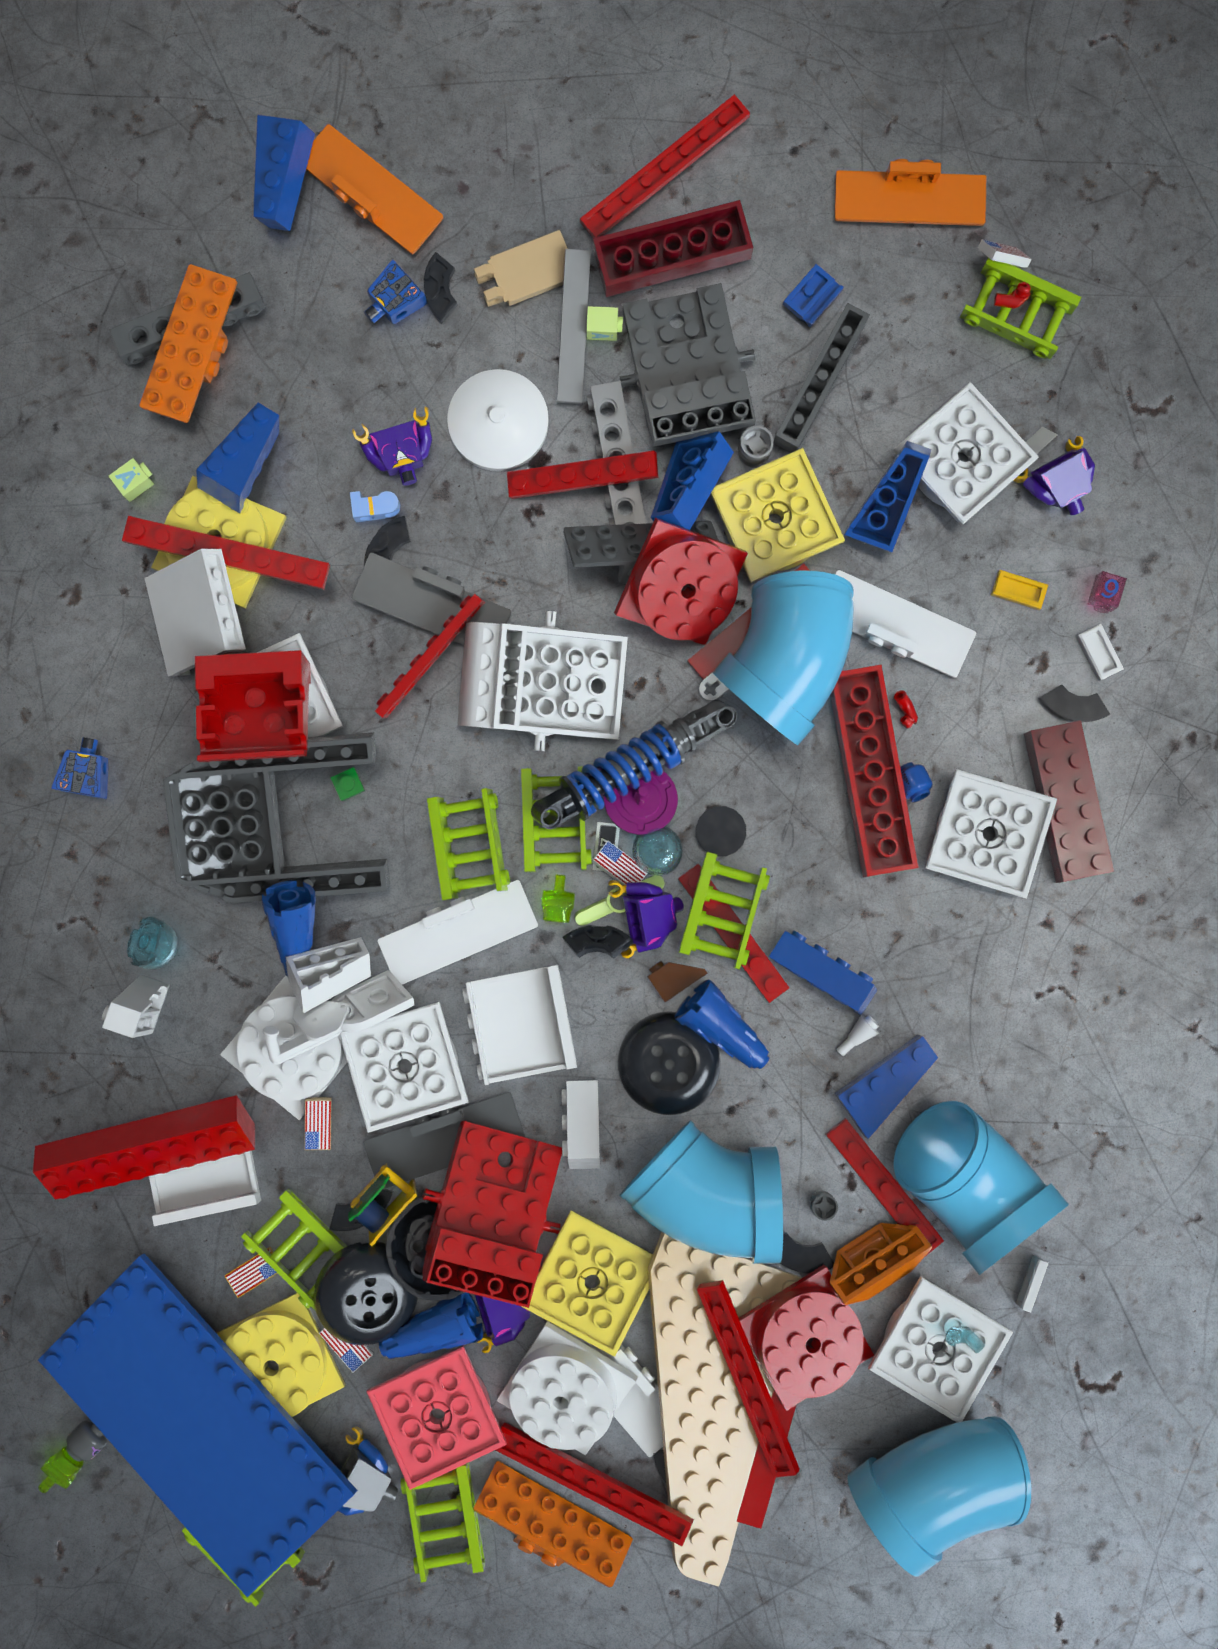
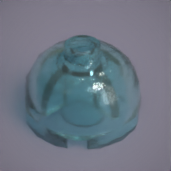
(658, 863)
(152, 944)

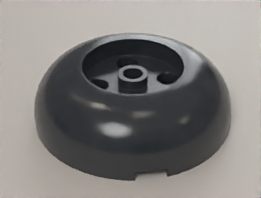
(638, 1063)
(412, 1226)
(345, 1276)

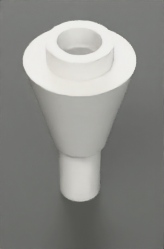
(862, 1031)

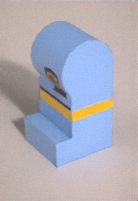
(374, 508)

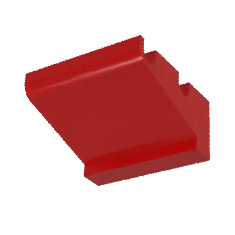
(252, 705)

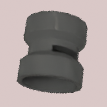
(826, 1208)

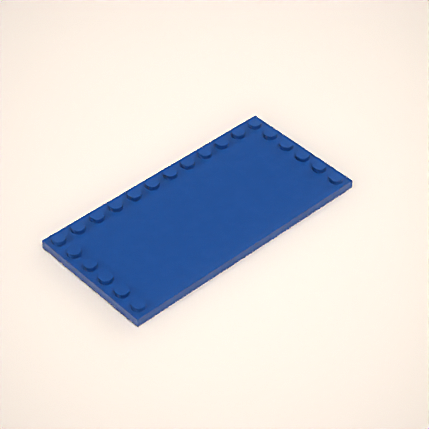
(197, 1425)

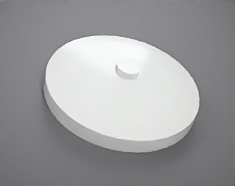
(498, 420)

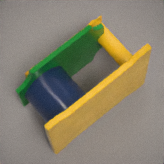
(371, 1213)

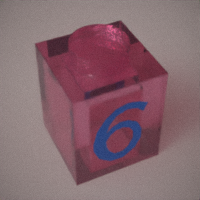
(1106, 592)

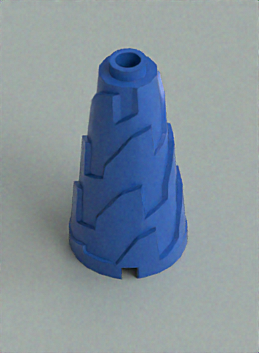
(290, 917)
(720, 1023)
(443, 1326)

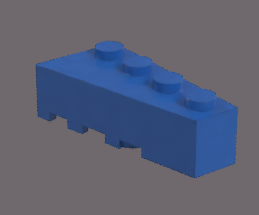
(280, 167)
(239, 458)
(691, 478)
(887, 505)
(824, 972)
(883, 1086)

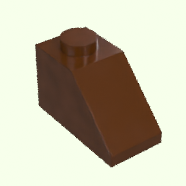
(673, 978)

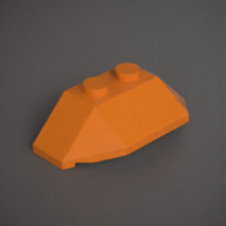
(877, 1261)

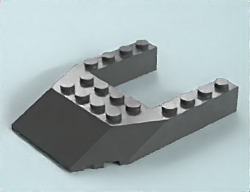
(230, 831)

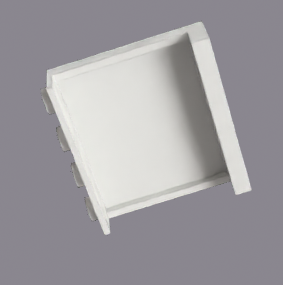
(194, 610)
(520, 1024)
(205, 1189)

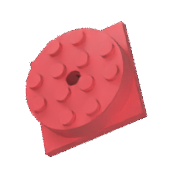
(432, 1445)

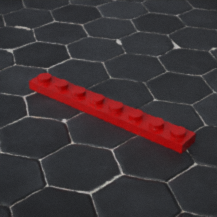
(665, 167)
(235, 553)
(748, 1379)
(596, 1485)

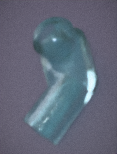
(964, 1335)

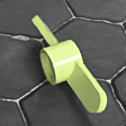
(604, 906)

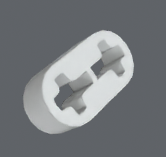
(710, 680)

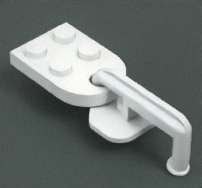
(348, 1011)

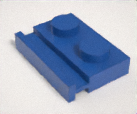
(813, 295)

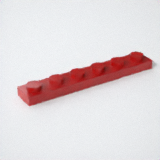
(582, 474)
(422, 663)
(758, 965)

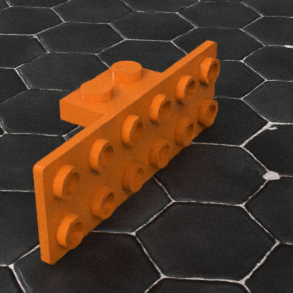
(371, 190)
(910, 195)
(190, 344)
(552, 1525)

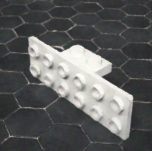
(908, 628)
(457, 932)
(641, 1408)

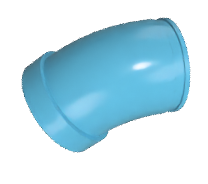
(792, 648)
(973, 1182)
(713, 1196)
(943, 1490)

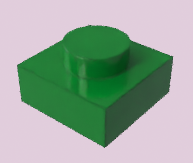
(347, 784)

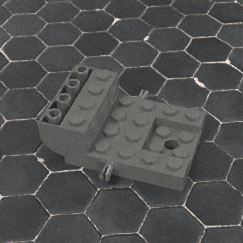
(690, 372)

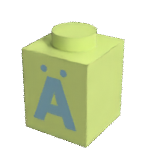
(603, 323)
(132, 479)

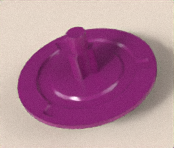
(646, 807)

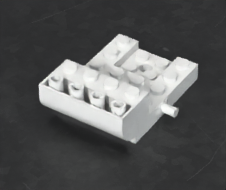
(541, 680)

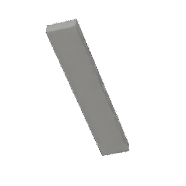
(573, 326)

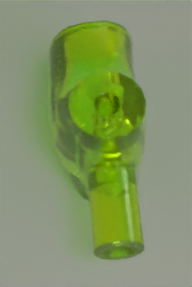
(558, 903)
(60, 1470)

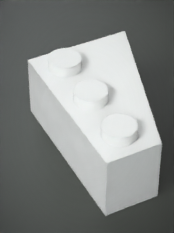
(327, 971)
(136, 1008)
(581, 1124)

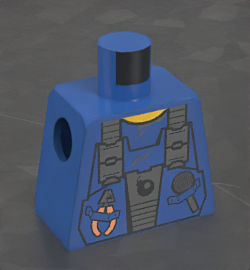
(394, 295)
(83, 771)

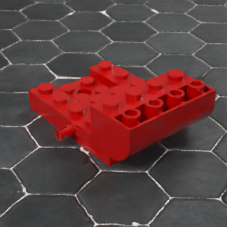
(491, 1215)

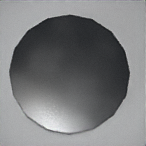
(721, 831)

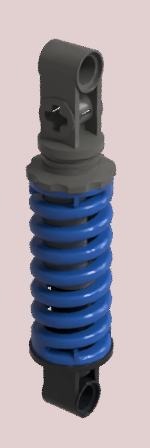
(631, 762)

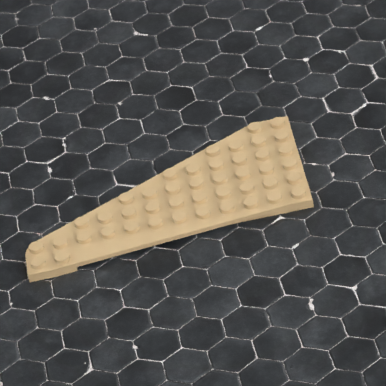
(703, 1418)

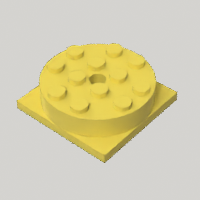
(784, 489)
(207, 515)
(598, 1313)
(291, 1339)

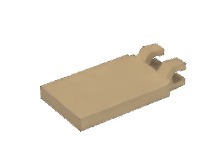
(524, 270)

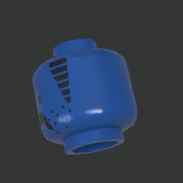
(915, 781)

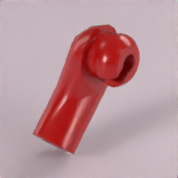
(1014, 299)
(910, 716)

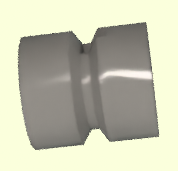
(755, 446)

